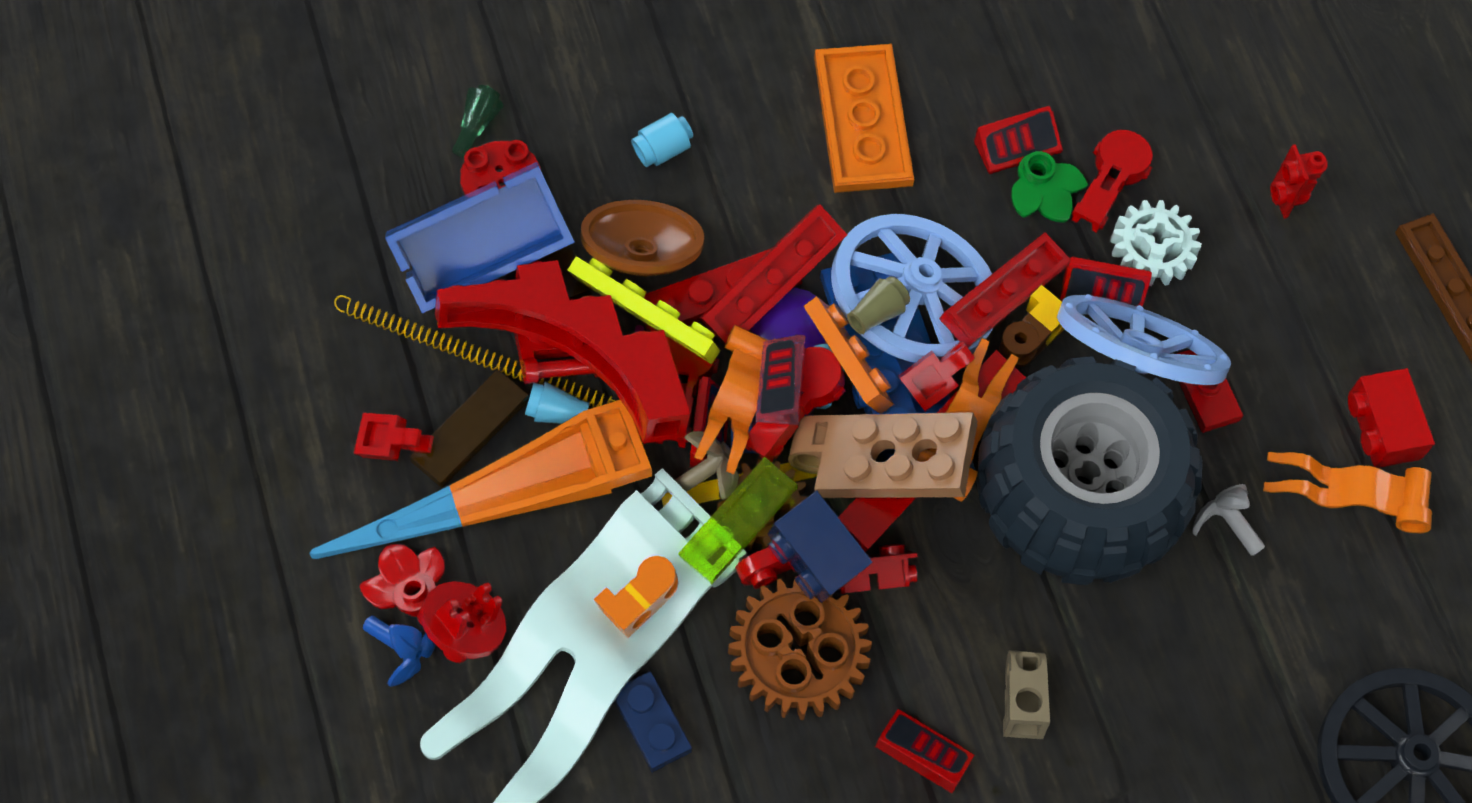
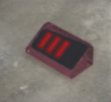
(781, 380)

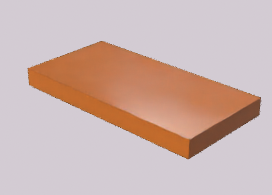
(863, 118)

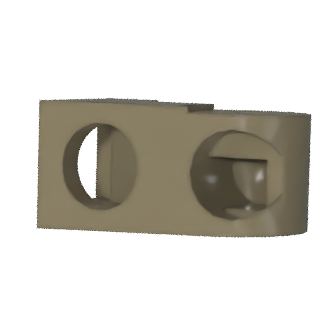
(1026, 695)

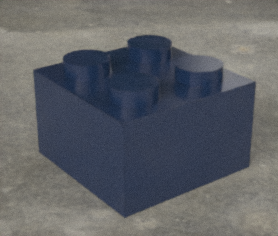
(817, 548)

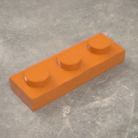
(850, 354)

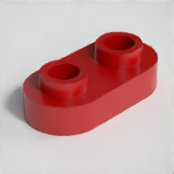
(761, 568)

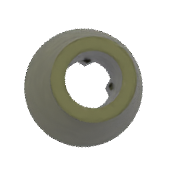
(881, 303)

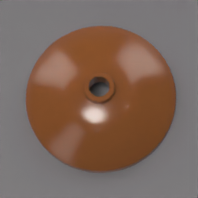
(642, 237)

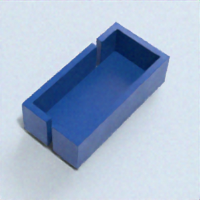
(479, 236)

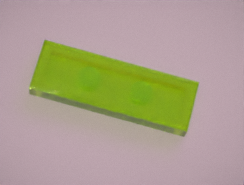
(738, 520)

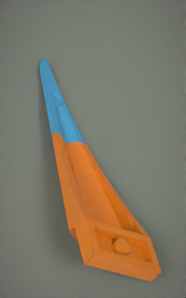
(562, 466)

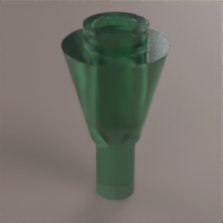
(480, 109)

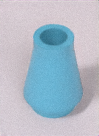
(552, 404)

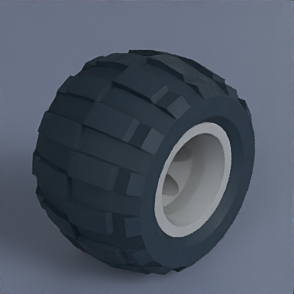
(1076, 525)

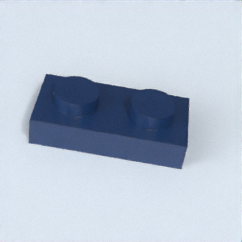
(652, 722)

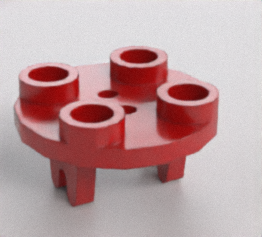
(483, 161)
(451, 630)

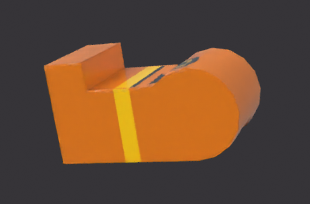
(641, 597)

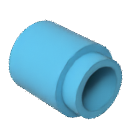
(662, 140)

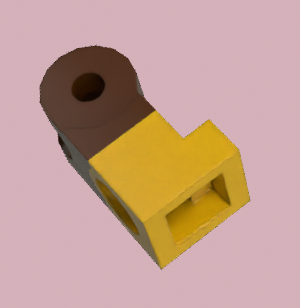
(1036, 330)

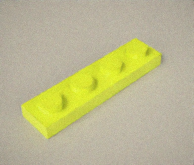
(660, 317)

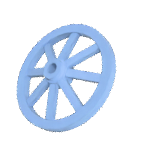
(920, 276)
(1139, 348)

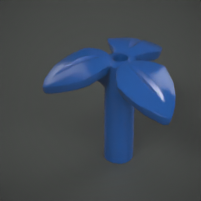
(407, 644)

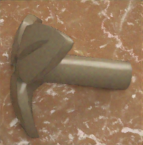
(715, 462)

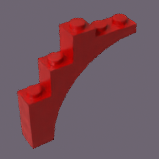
(587, 328)

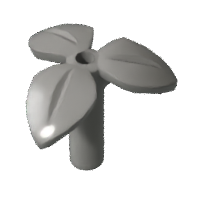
(1227, 505)

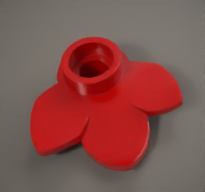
(402, 575)

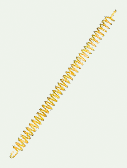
(454, 350)

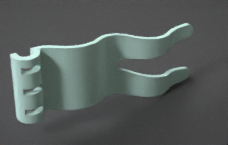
(571, 622)

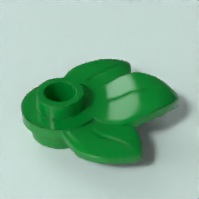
(1046, 193)

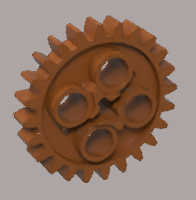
(765, 665)

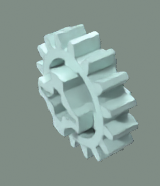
(1172, 236)

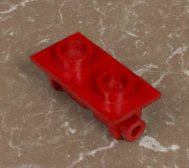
(1296, 179)
(891, 570)

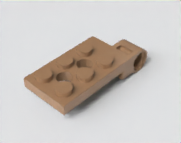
(846, 449)

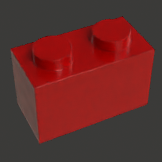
(1390, 418)

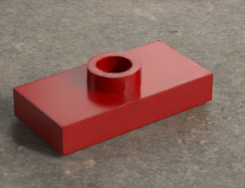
(1211, 404)

